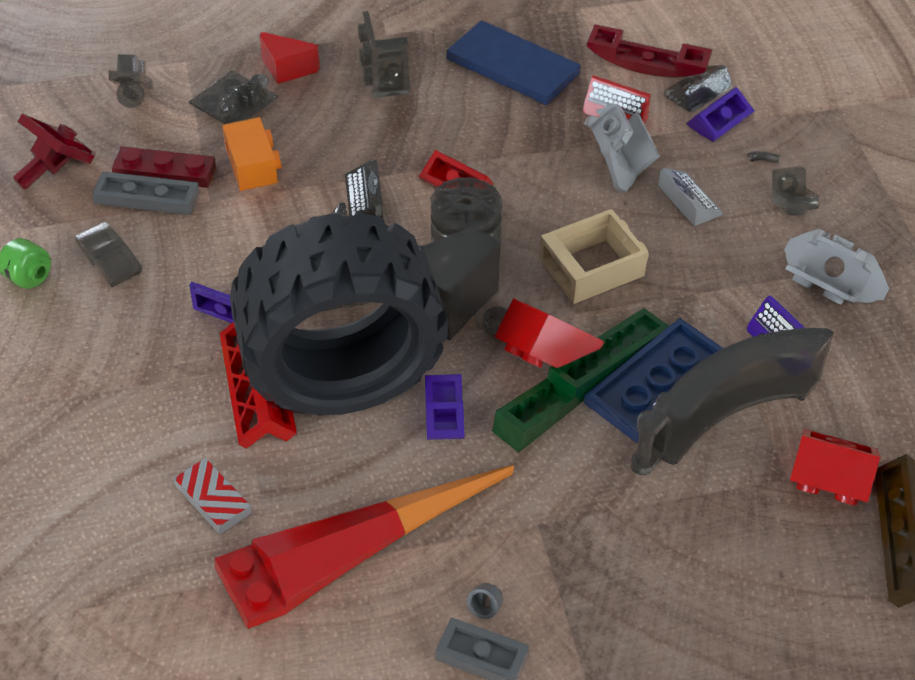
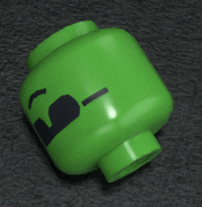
(23, 261)

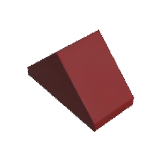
(288, 57)

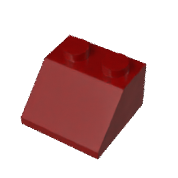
(542, 337)
(835, 467)

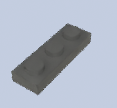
(146, 193)

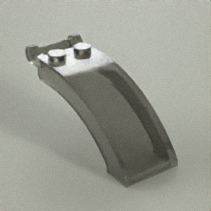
(728, 381)

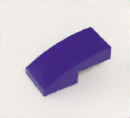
(444, 407)

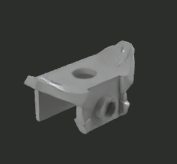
(623, 144)
(861, 277)

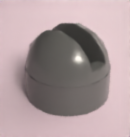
(478, 597)

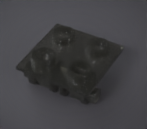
(234, 97)

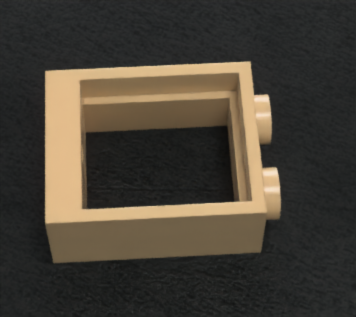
(575, 282)

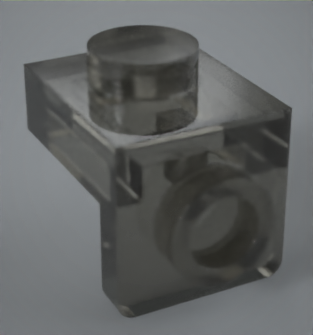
(790, 191)

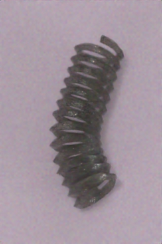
(758, 156)

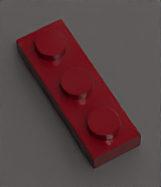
(165, 165)

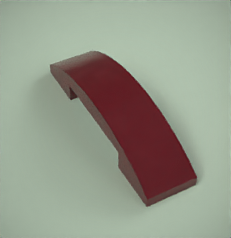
(647, 59)

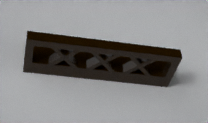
(897, 520)

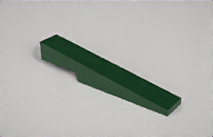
(564, 388)

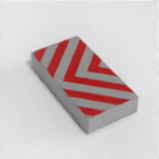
(212, 496)

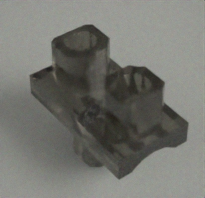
(130, 79)

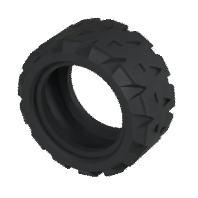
(325, 266)

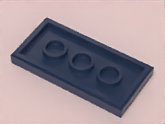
(513, 62)
(648, 374)

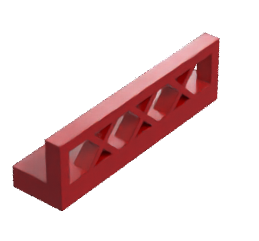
(270, 416)

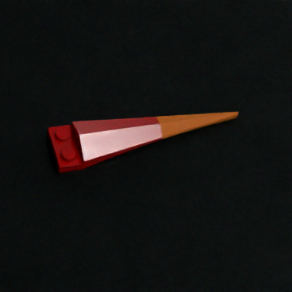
(300, 561)

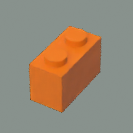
(251, 153)

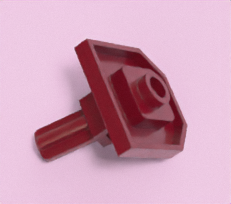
(51, 150)

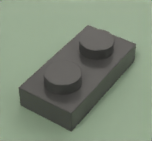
(481, 651)

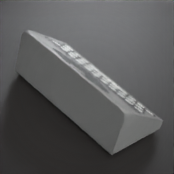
(688, 196)

